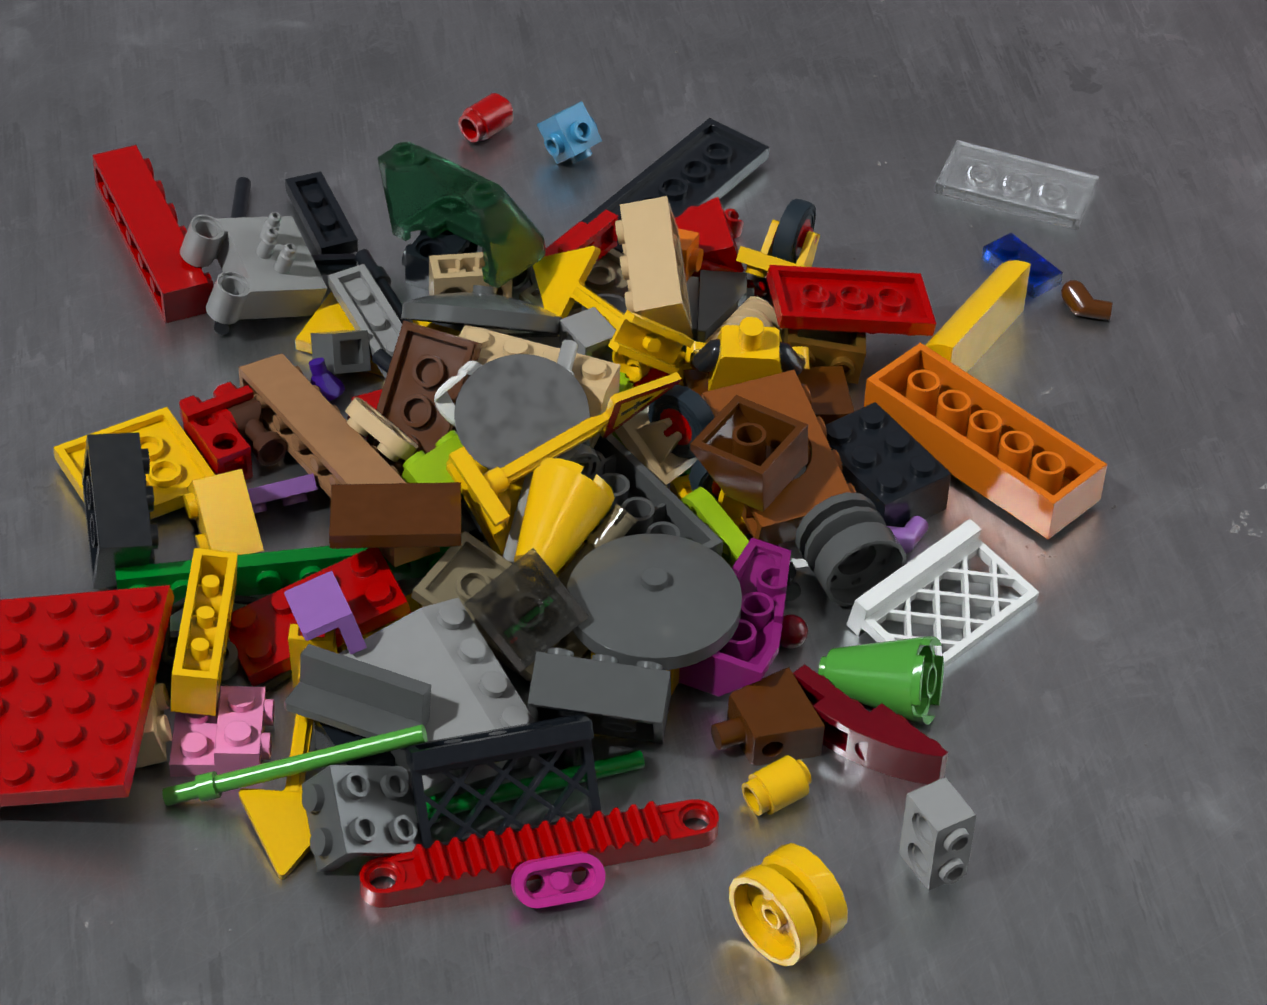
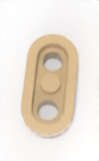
(392, 440)

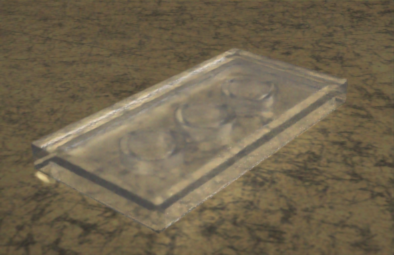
(1017, 185)

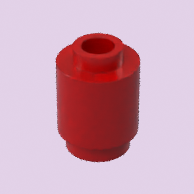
(486, 118)

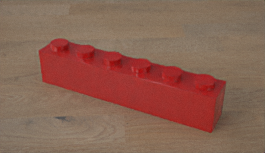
(151, 232)

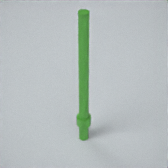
(211, 785)

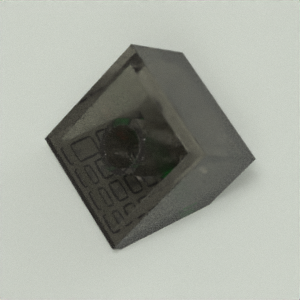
(525, 610)

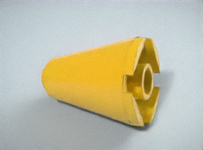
(561, 511)

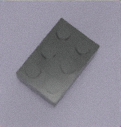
(615, 696)

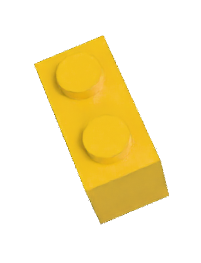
(223, 514)

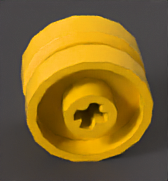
(788, 904)

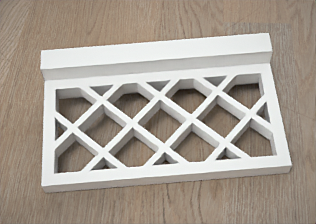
(925, 571)

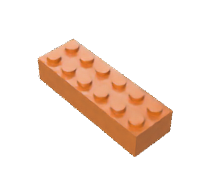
(988, 440)

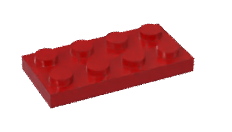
(850, 300)
(263, 626)

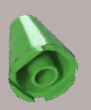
(895, 673)

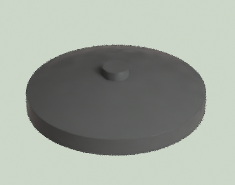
(483, 310)
(656, 600)

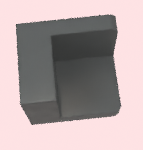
(342, 350)

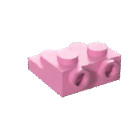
(224, 741)

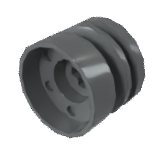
(848, 546)

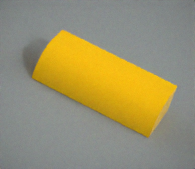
(983, 316)

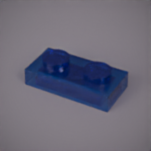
(1042, 274)

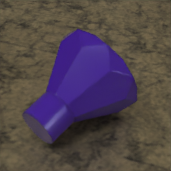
(328, 383)

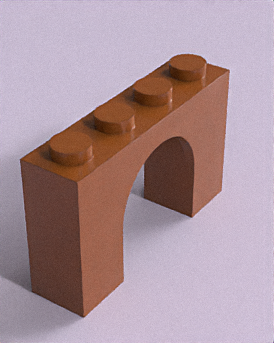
(824, 467)

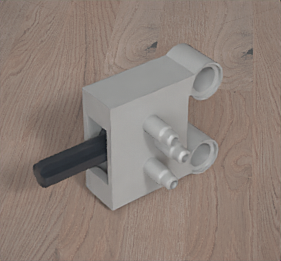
(263, 267)

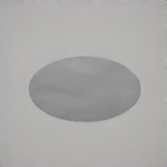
(516, 408)

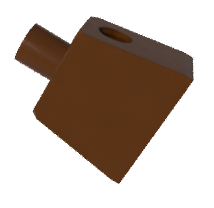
(771, 721)

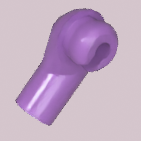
(910, 533)

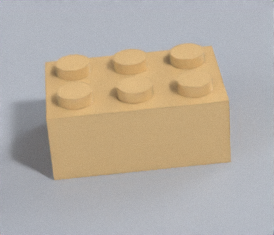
(654, 264)

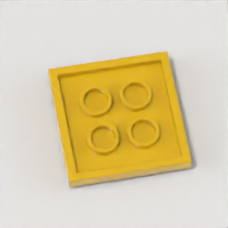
(171, 456)

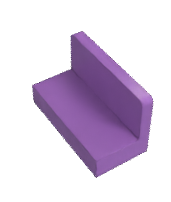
(321, 608)

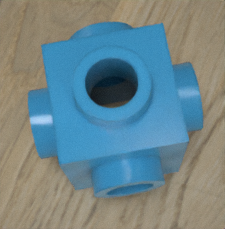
(570, 134)

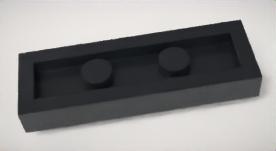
(321, 214)

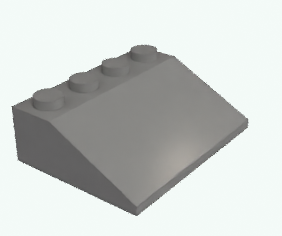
(466, 680)

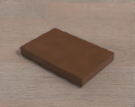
(395, 515)

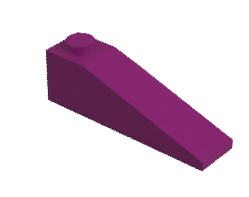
(756, 642)

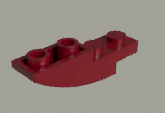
(873, 738)

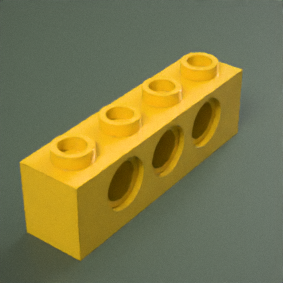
(204, 632)

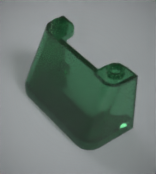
(440, 196)

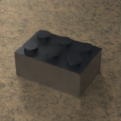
(889, 466)
(117, 505)

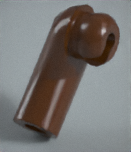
(1083, 304)

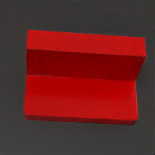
(597, 233)

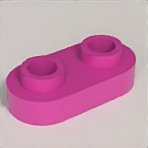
(557, 880)

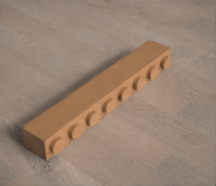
(320, 435)

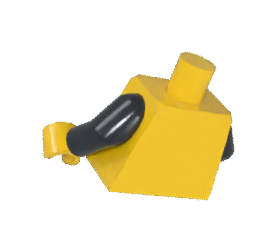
(745, 354)

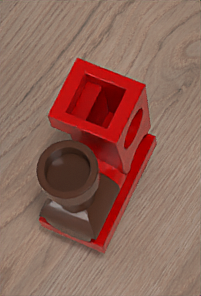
(223, 424)

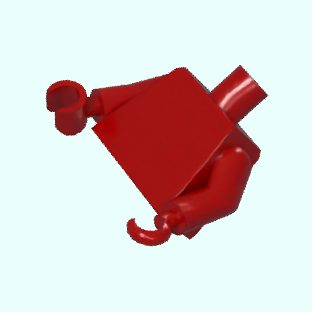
(717, 238)

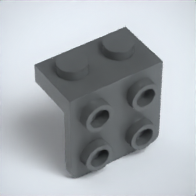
(359, 813)

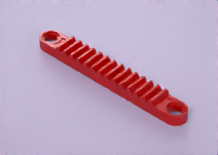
(493, 859)

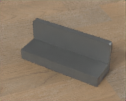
(357, 695)

